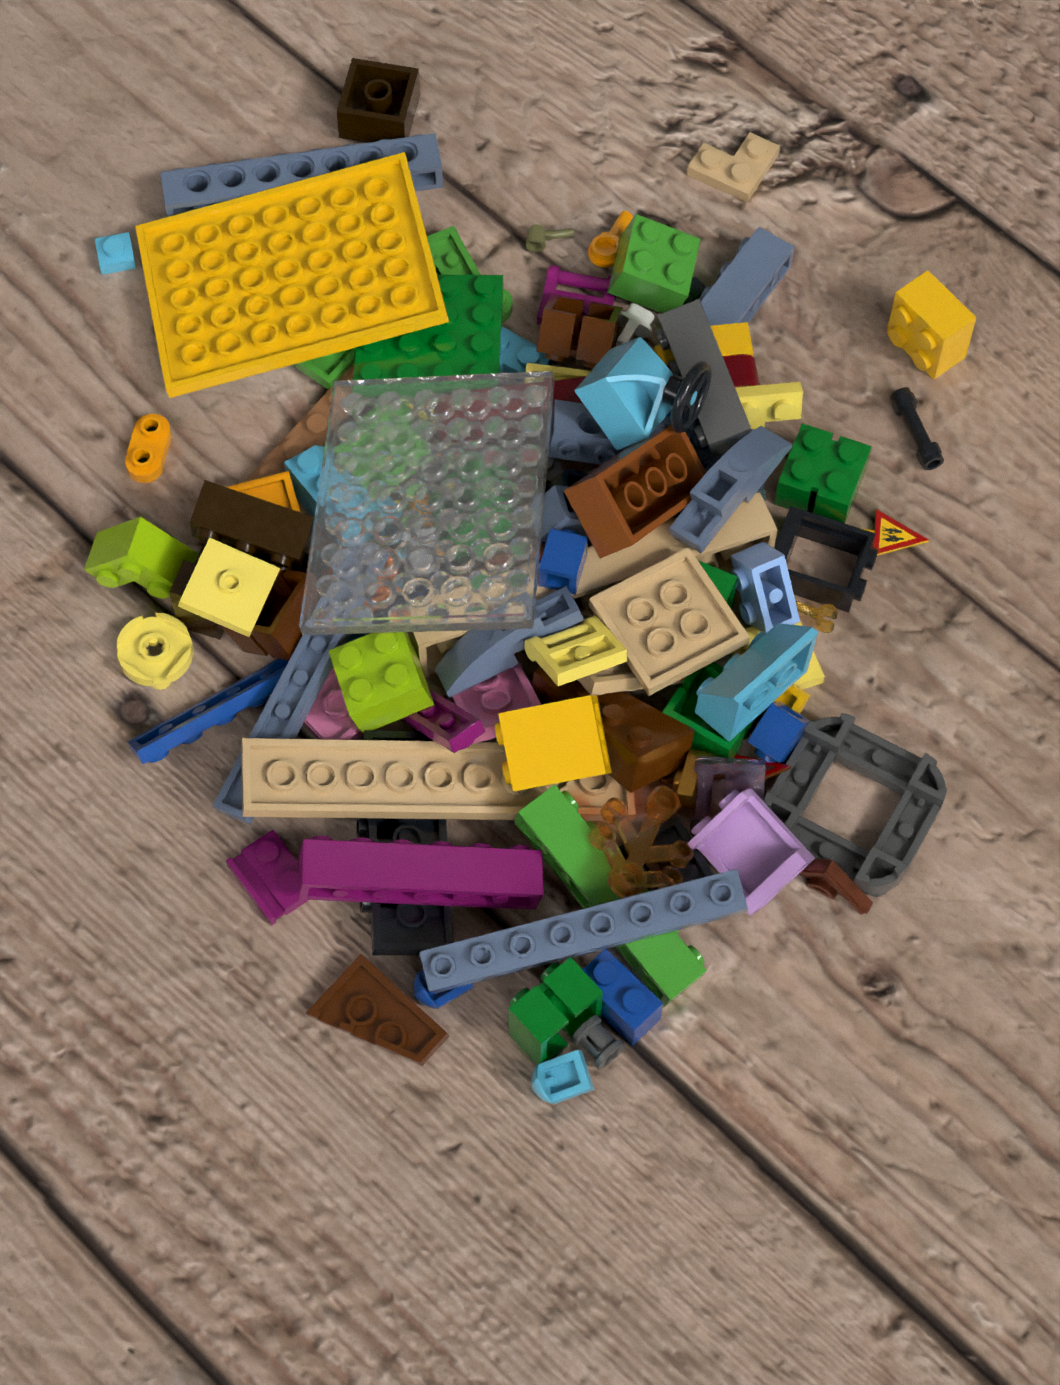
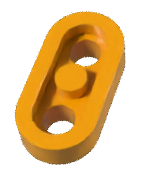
(148, 445)

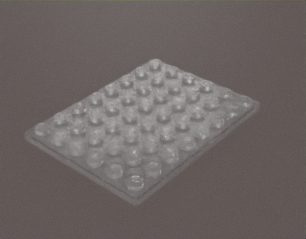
(430, 505)

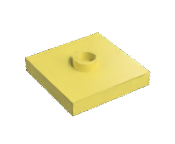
(229, 587)

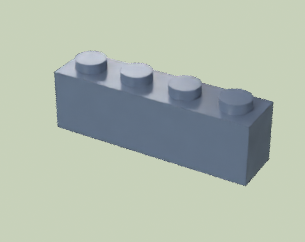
(747, 279)

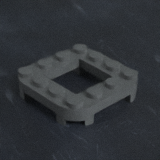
(879, 760)

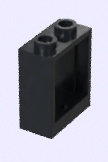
(832, 534)

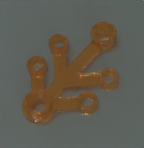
(628, 876)

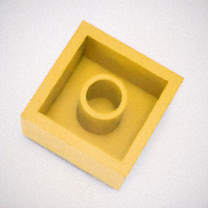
(930, 325)

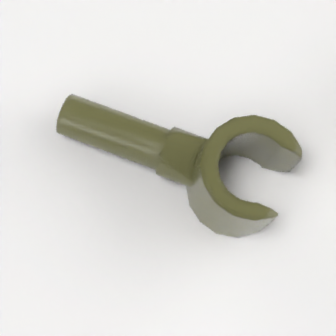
(538, 235)

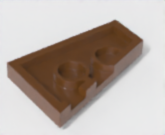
(378, 1012)

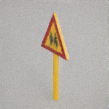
(893, 535)

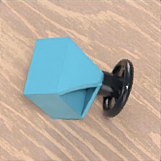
(636, 390)

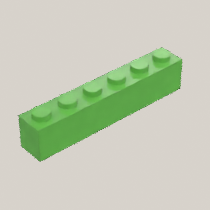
(563, 836)

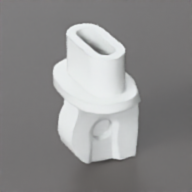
(634, 322)

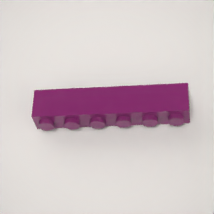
(420, 873)

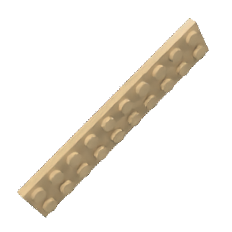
(396, 781)

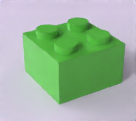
(654, 265)

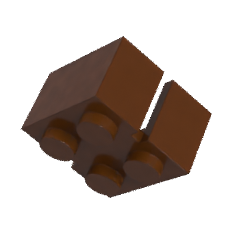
(561, 327)
(278, 623)

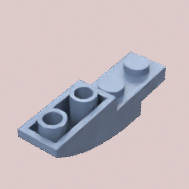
(727, 484)
(490, 652)

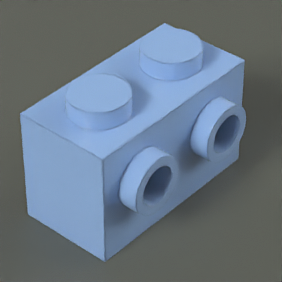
(764, 587)

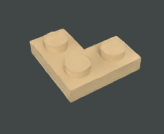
(735, 174)

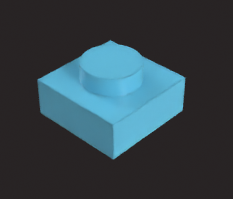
(115, 253)

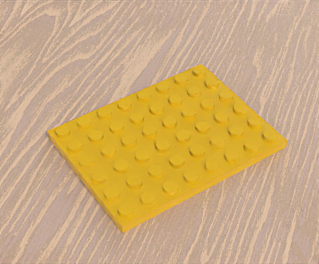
(289, 275)

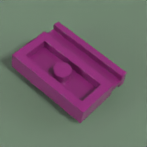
(268, 876)

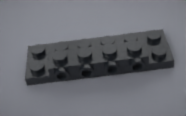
(405, 927)

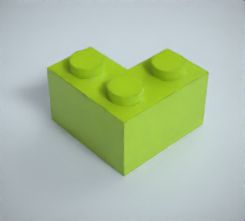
(137, 554)

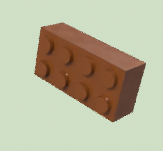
(636, 490)

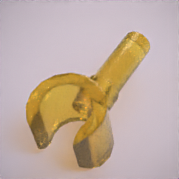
(825, 610)

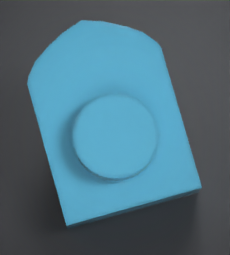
(562, 1078)

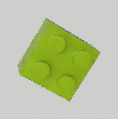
(380, 679)

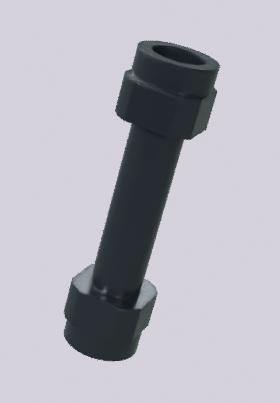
(928, 452)

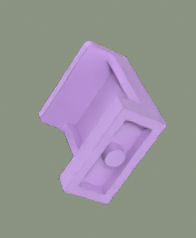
(755, 843)

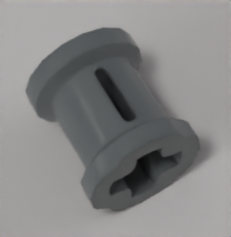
(598, 1042)

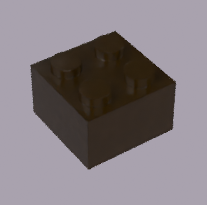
(378, 101)

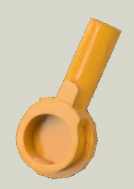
(604, 247)

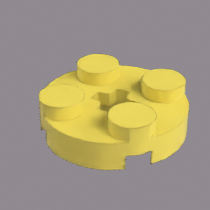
(160, 669)

